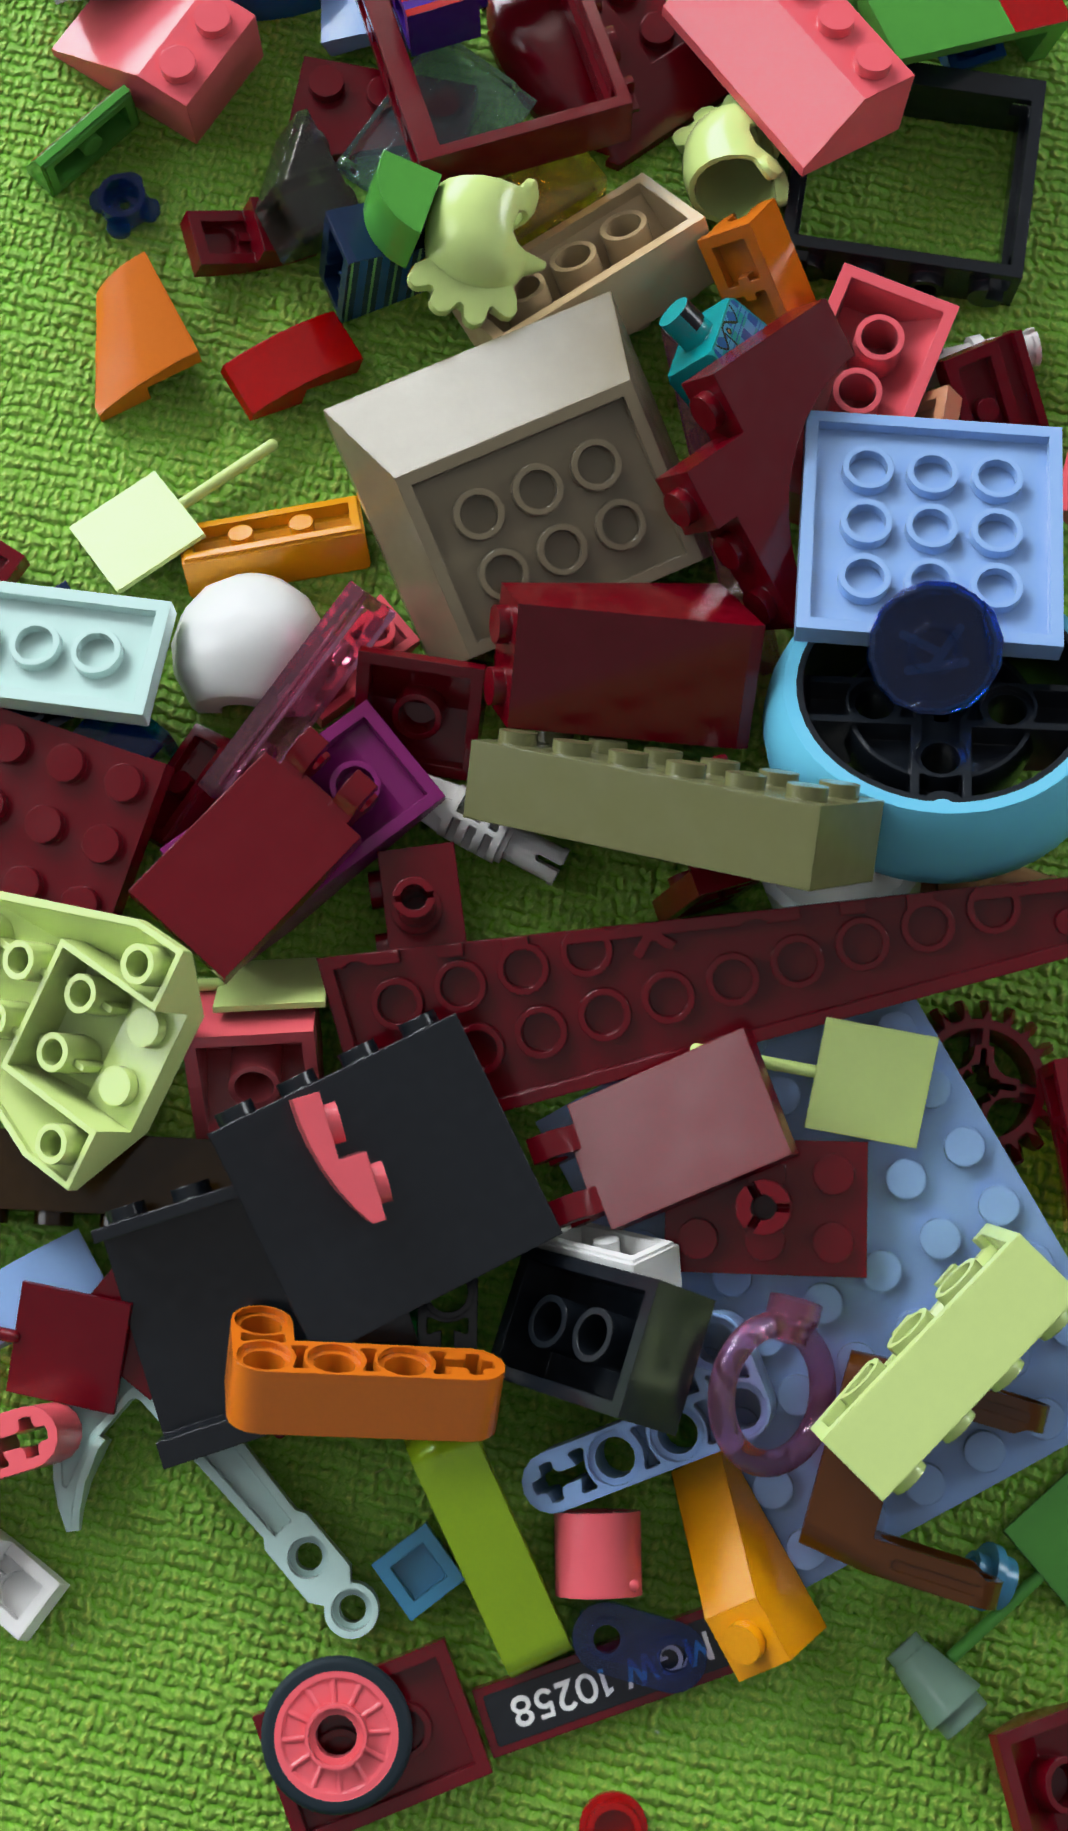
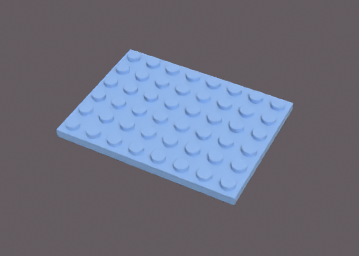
(919, 1222)

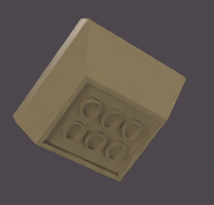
(514, 470)

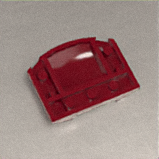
(541, 55)

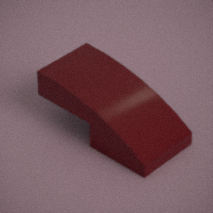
(228, 242)

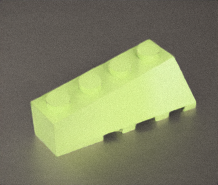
(945, 1361)

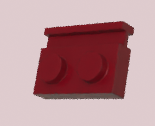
(995, 381)

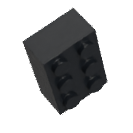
(602, 1338)

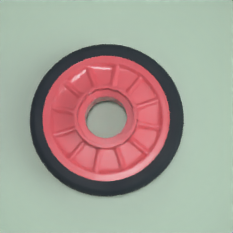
(326, 1780)

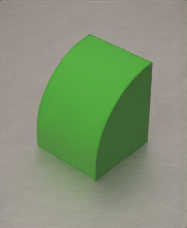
(398, 205)

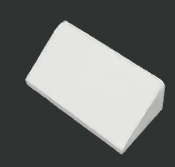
(620, 1250)

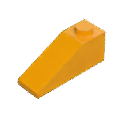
(742, 1570)

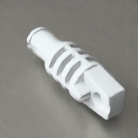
(491, 840)

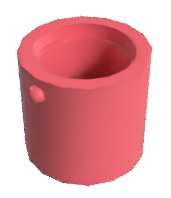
(598, 1553)

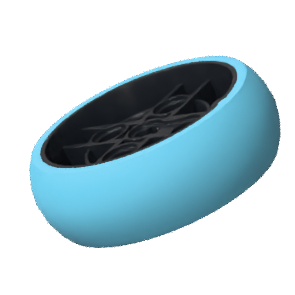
(939, 775)

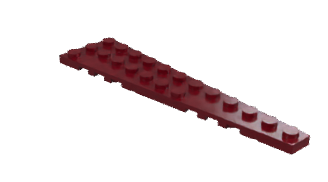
(625, 997)

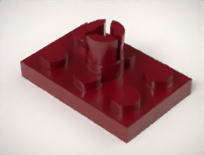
(783, 1220)

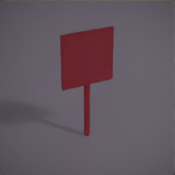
(68, 1347)

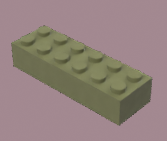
(676, 808)

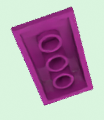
(403, 793)

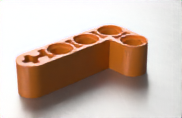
(355, 1387)

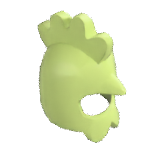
(729, 162)
(474, 249)

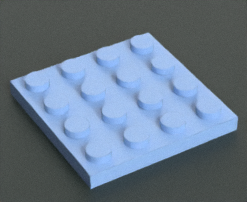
(930, 502)

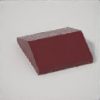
(427, 703)
(1034, 1768)

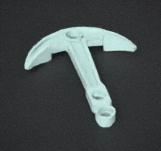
(255, 1495)

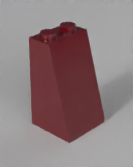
(626, 661)

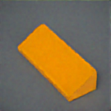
(280, 542)

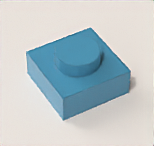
(418, 1571)

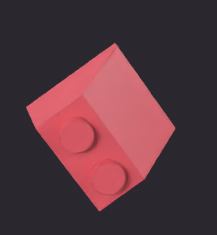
(246, 1057)

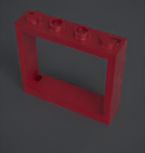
(524, 143)

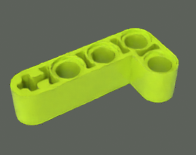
(490, 1552)

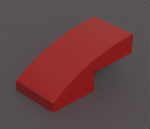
(289, 363)

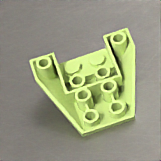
(88, 1031)

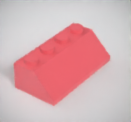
(800, 71)
(895, 346)

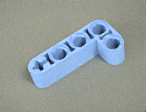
(651, 1448)

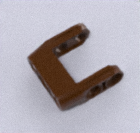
(846, 1513)

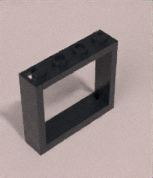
(962, 99)

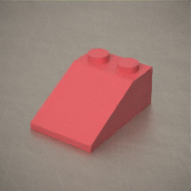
(171, 54)

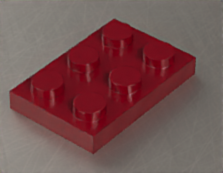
(444, 1746)

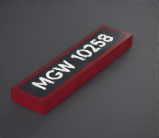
(571, 1696)

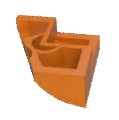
(136, 338)

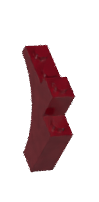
(740, 480)

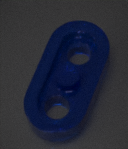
(639, 1648)

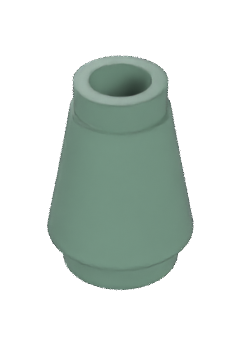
(936, 1686)

